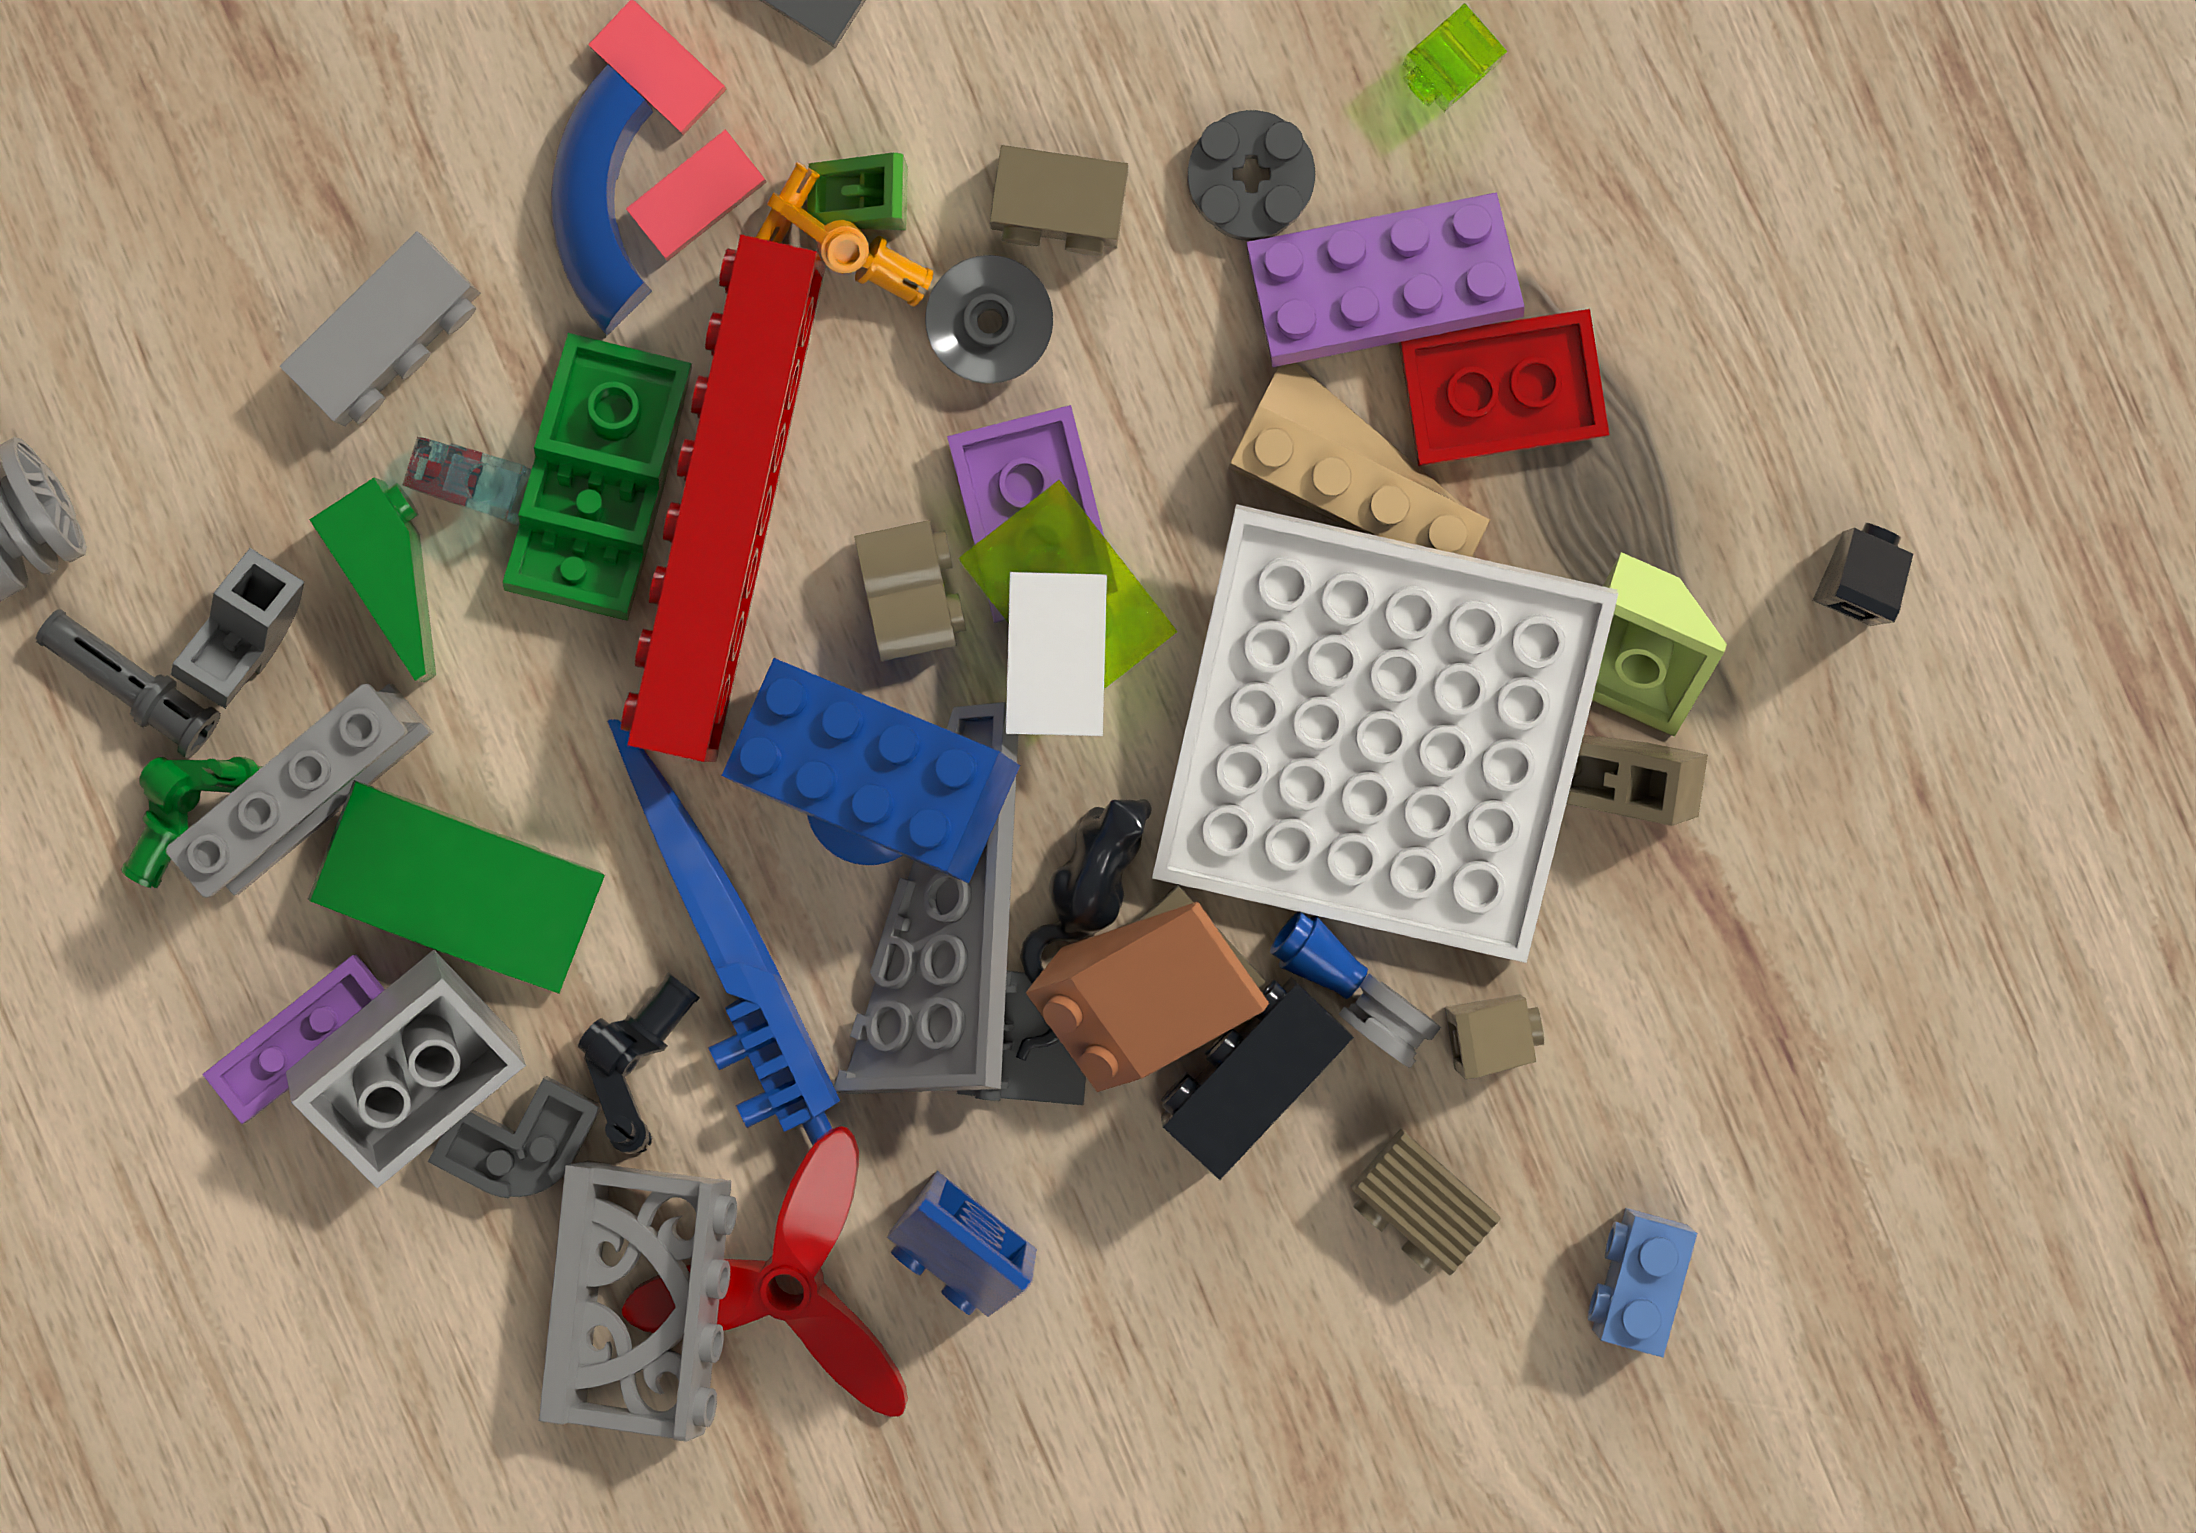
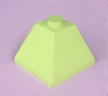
(1656, 647)

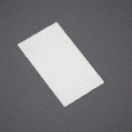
(1056, 654)

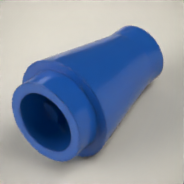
(1316, 954)

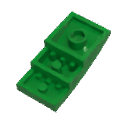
(597, 476)
(456, 887)

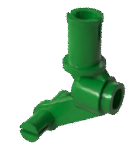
(172, 792)

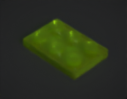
(1059, 537)

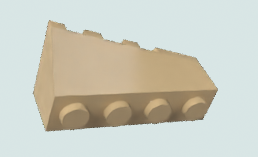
(1341, 467)

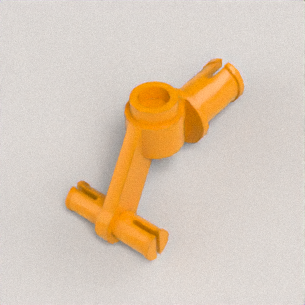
(842, 242)

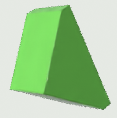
(861, 191)

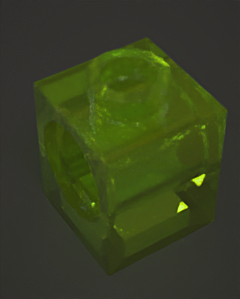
(1452, 59)

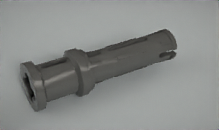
(151, 698)

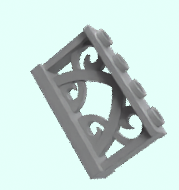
(298, 790)
(571, 1358)

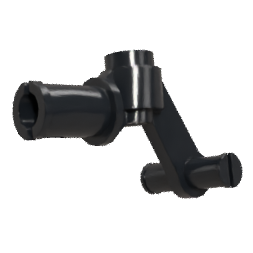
(616, 1050)

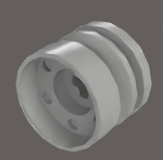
(33, 518)

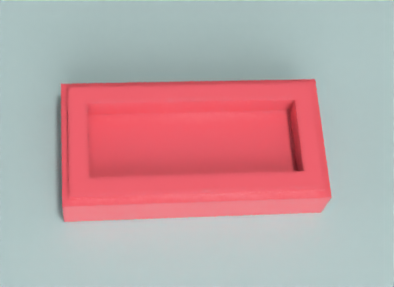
(657, 66)
(696, 195)

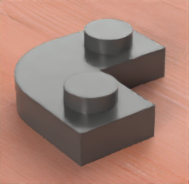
(520, 1160)

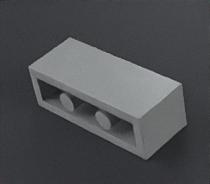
(382, 331)

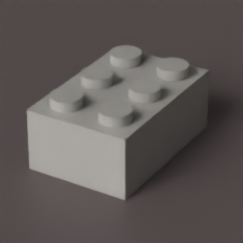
(404, 1069)

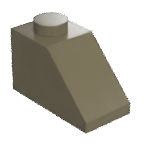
(1493, 1035)

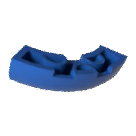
(584, 199)

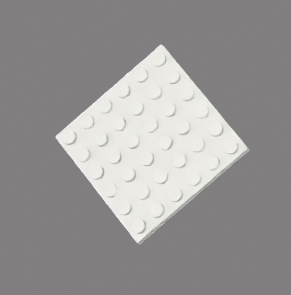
(1383, 733)

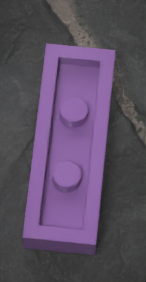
(257, 1068)

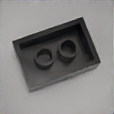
(1252, 1077)

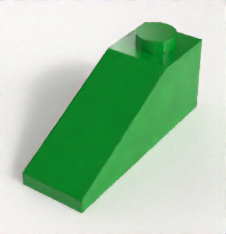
(383, 561)

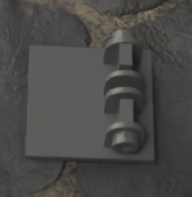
(1048, 1071)

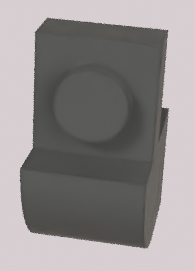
(243, 630)

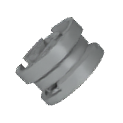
(1389, 1020)

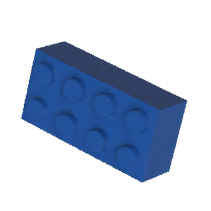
(871, 770)

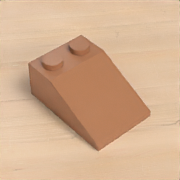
(1144, 995)

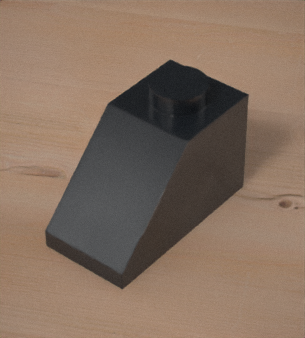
(1866, 576)

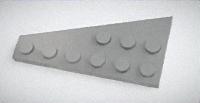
(943, 962)

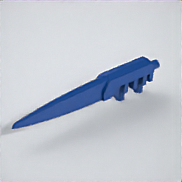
(764, 1014)

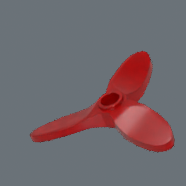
(804, 1237)

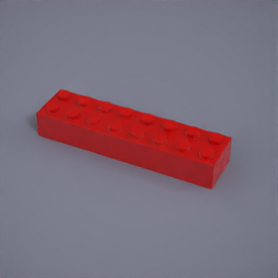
(726, 499)

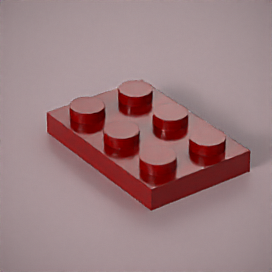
(1504, 387)

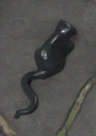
(1087, 888)

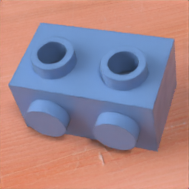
(1642, 1281)

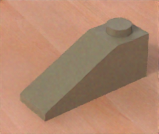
(1638, 780)

